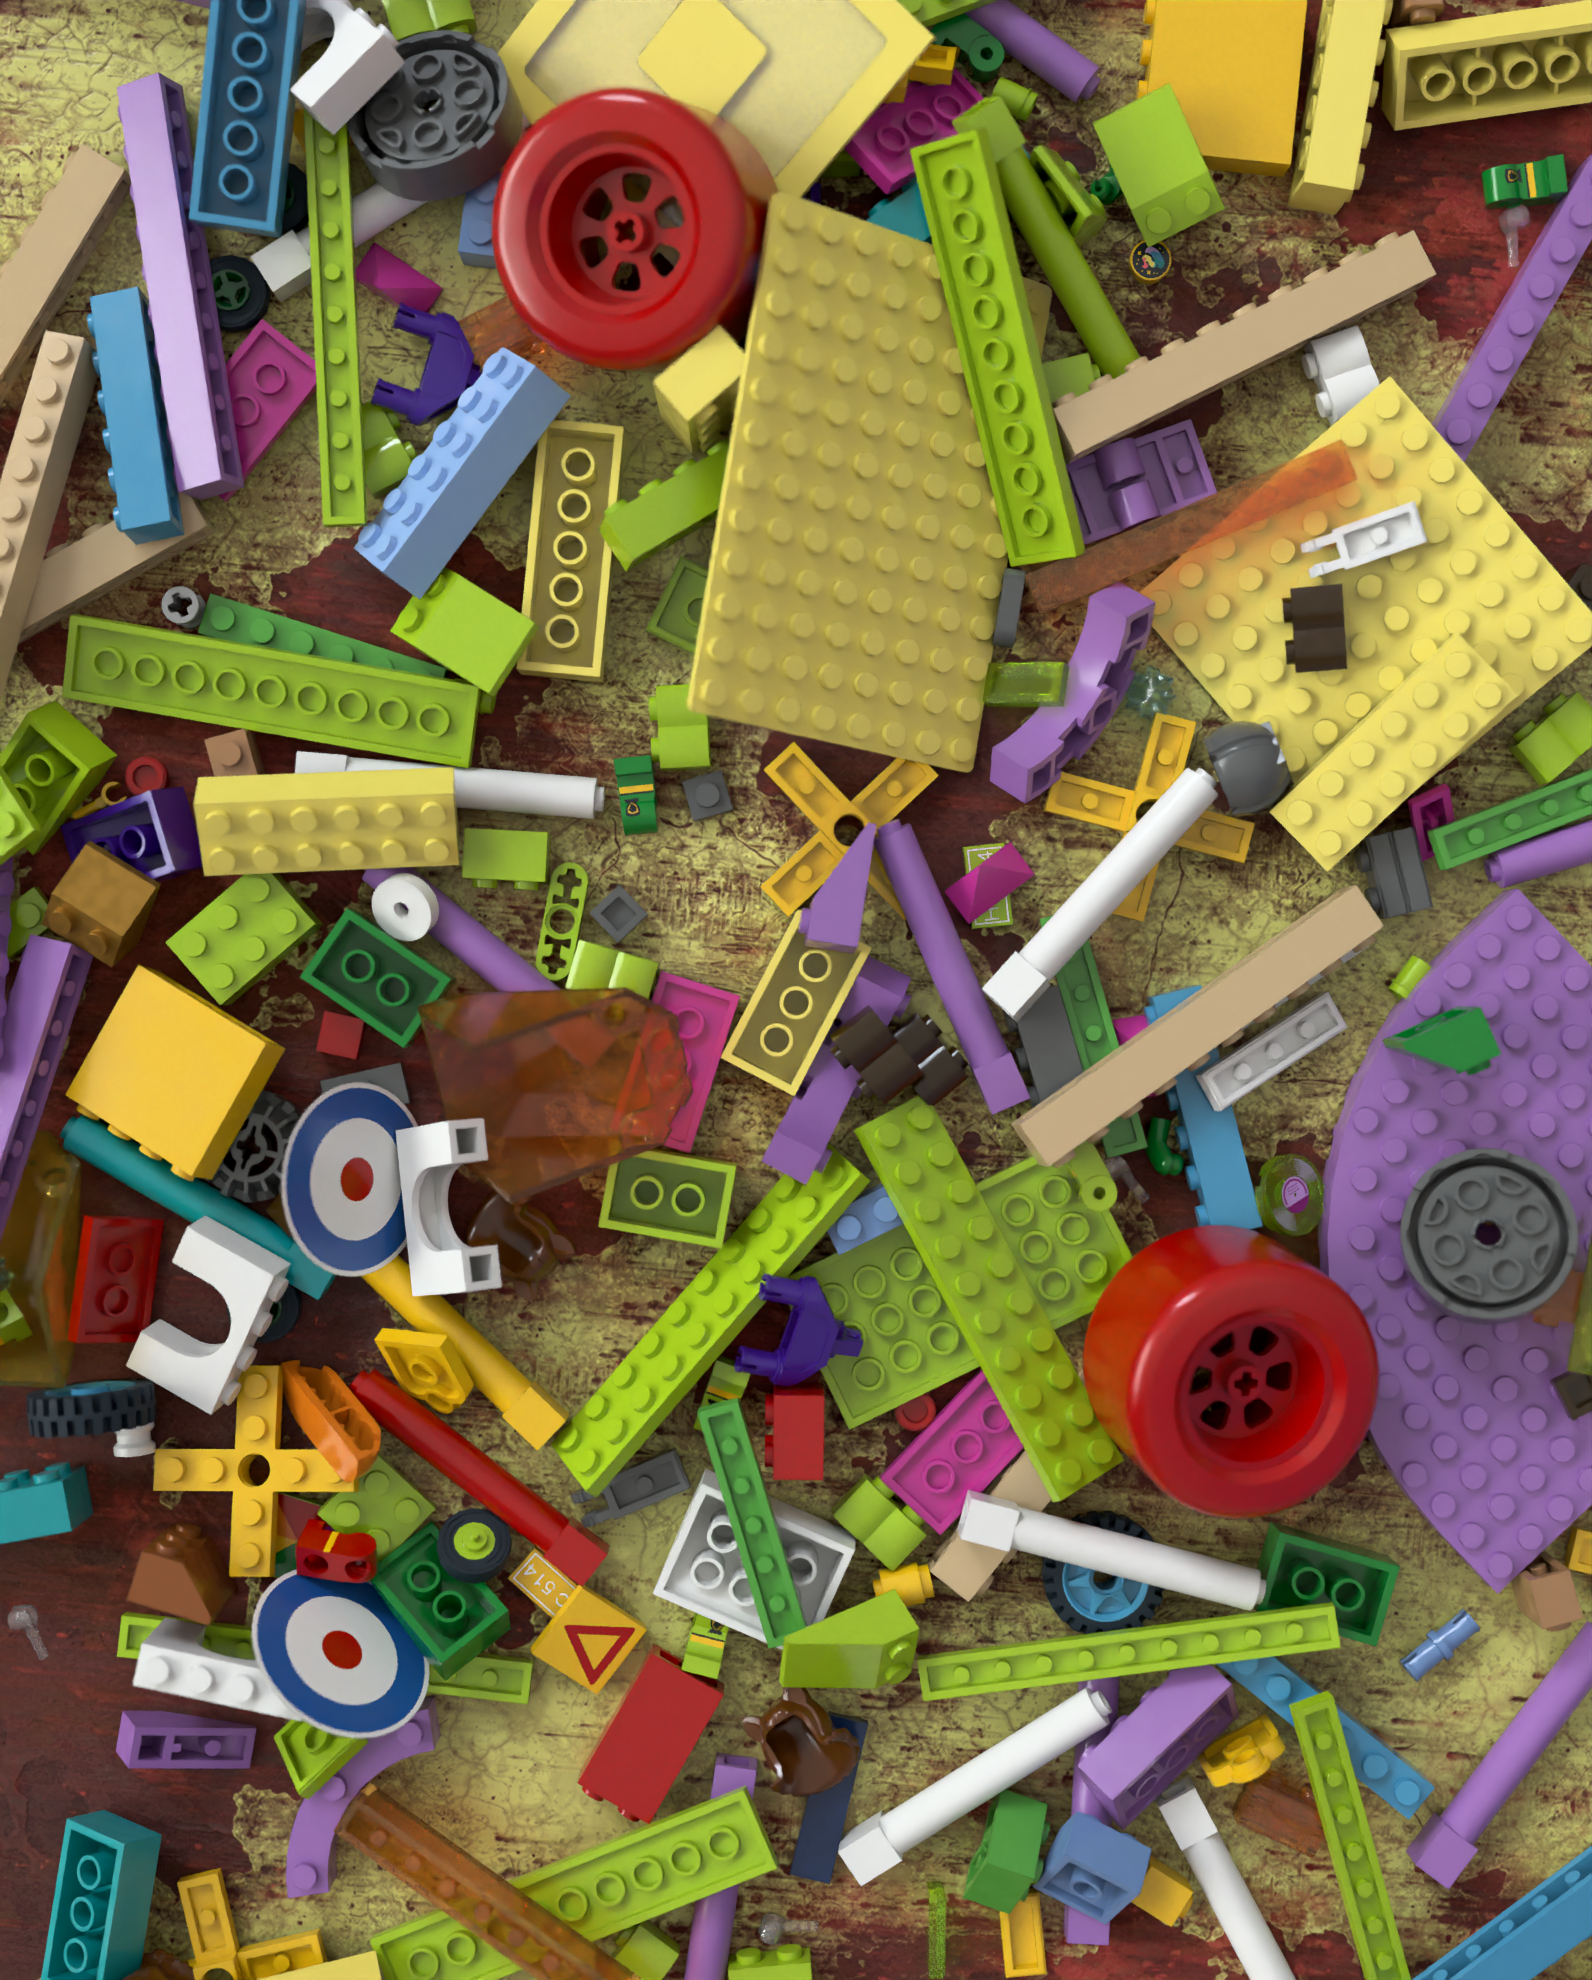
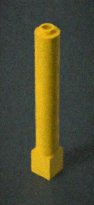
(523, 1402)

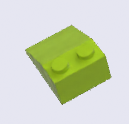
(1158, 165)
(1080, 211)
(466, 630)
(54, 766)
(853, 1648)

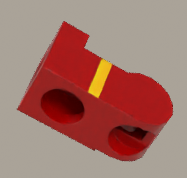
(335, 1554)

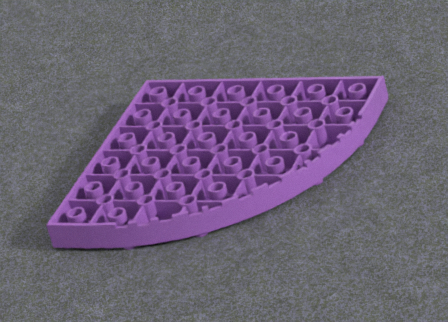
(1459, 1403)

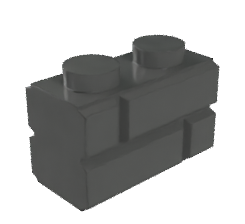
(1393, 873)

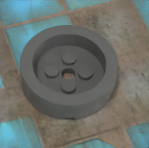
(463, 135)
(1481, 1280)

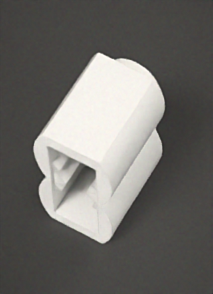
(1340, 372)

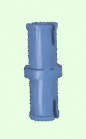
(1439, 1645)

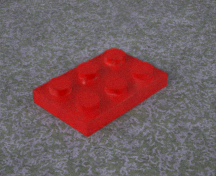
(115, 1278)

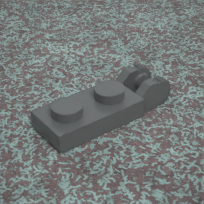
(638, 1487)

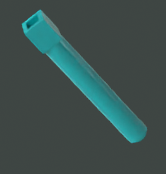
(189, 1199)

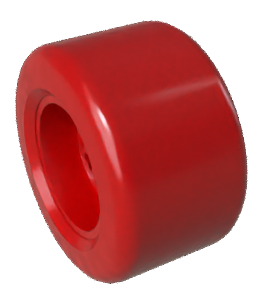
(552, 210)
(1288, 1411)

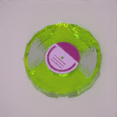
(1290, 1195)

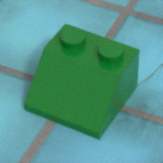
(1449, 1041)

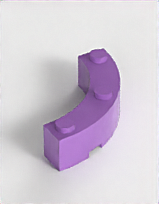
(1097, 681)
(827, 1087)
(312, 1842)

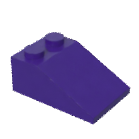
(145, 831)

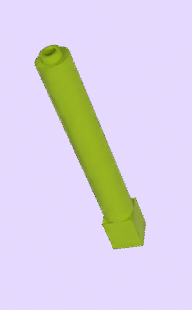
(1051, 239)

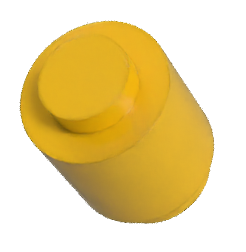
(910, 1582)

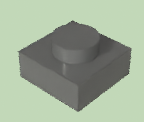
(707, 795)
(618, 913)

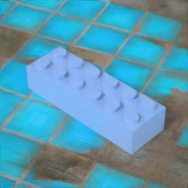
(461, 471)

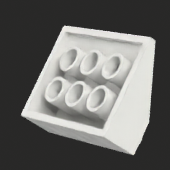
(709, 1575)

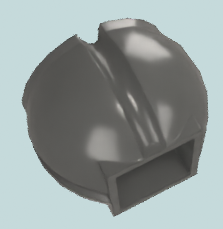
(1249, 766)

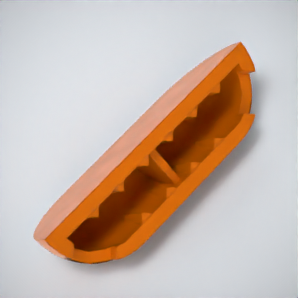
(332, 1418)

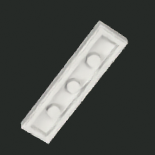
(1271, 1051)

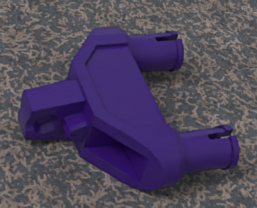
(446, 371)
(809, 1336)

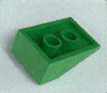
(439, 1613)

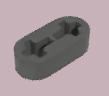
(1009, 607)

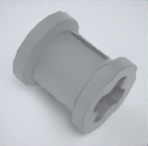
(172, 603)

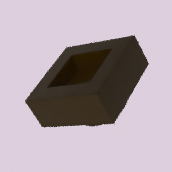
(1574, 1393)

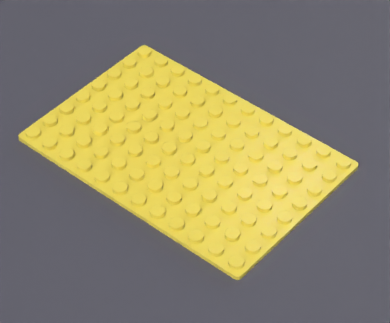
(853, 504)

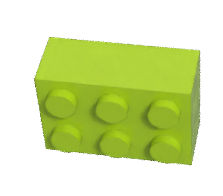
(244, 934)
(669, 1197)

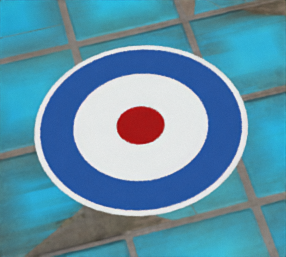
(346, 1179)
(338, 1656)

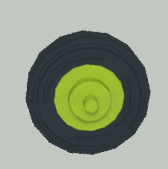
(474, 1545)

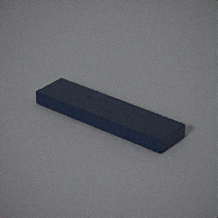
(825, 1816)

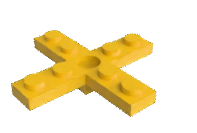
(824, 807)
(1117, 807)
(228, 1470)
(216, 1940)

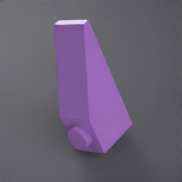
(838, 906)
(183, 1741)

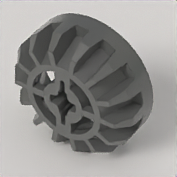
(268, 1111)

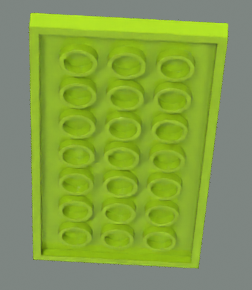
(902, 1316)

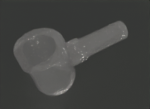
(1510, 222)
(1119, 1168)
(26, 1618)
(774, 1925)

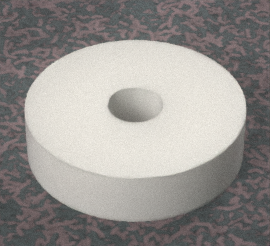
(418, 898)

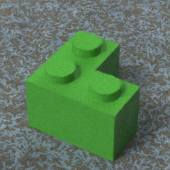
(1008, 1853)

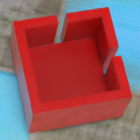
(798, 1431)

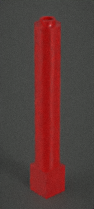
(561, 1538)

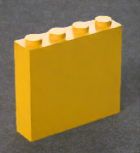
(1232, 75)
(174, 1074)

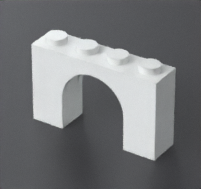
(351, 68)
(426, 1164)
(249, 1282)
(179, 1665)

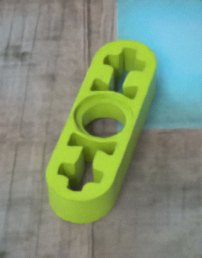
(577, 893)

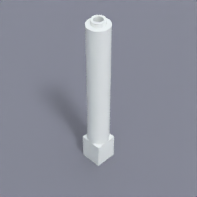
(287, 260)
(486, 787)
(1028, 973)
(1006, 1526)
(884, 1838)
(1222, 1882)

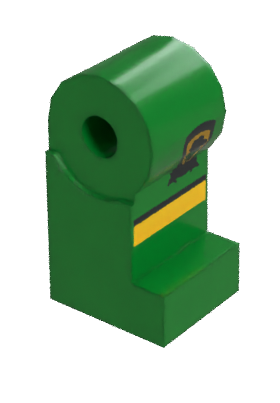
(976, 47)
(1525, 183)
(637, 794)

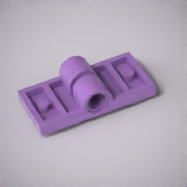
(1138, 481)

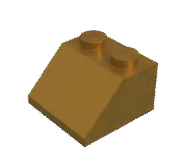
(101, 904)

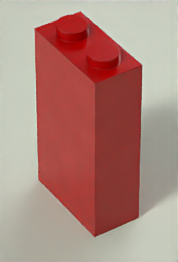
(650, 1735)

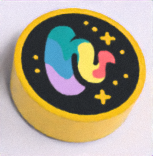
(1150, 263)

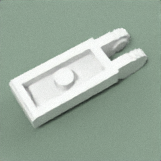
(1370, 538)

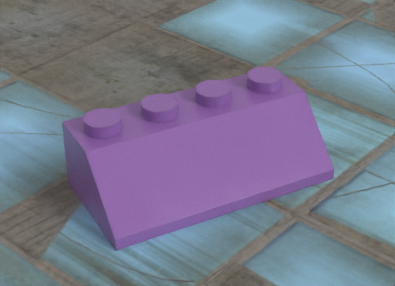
(1158, 1740)

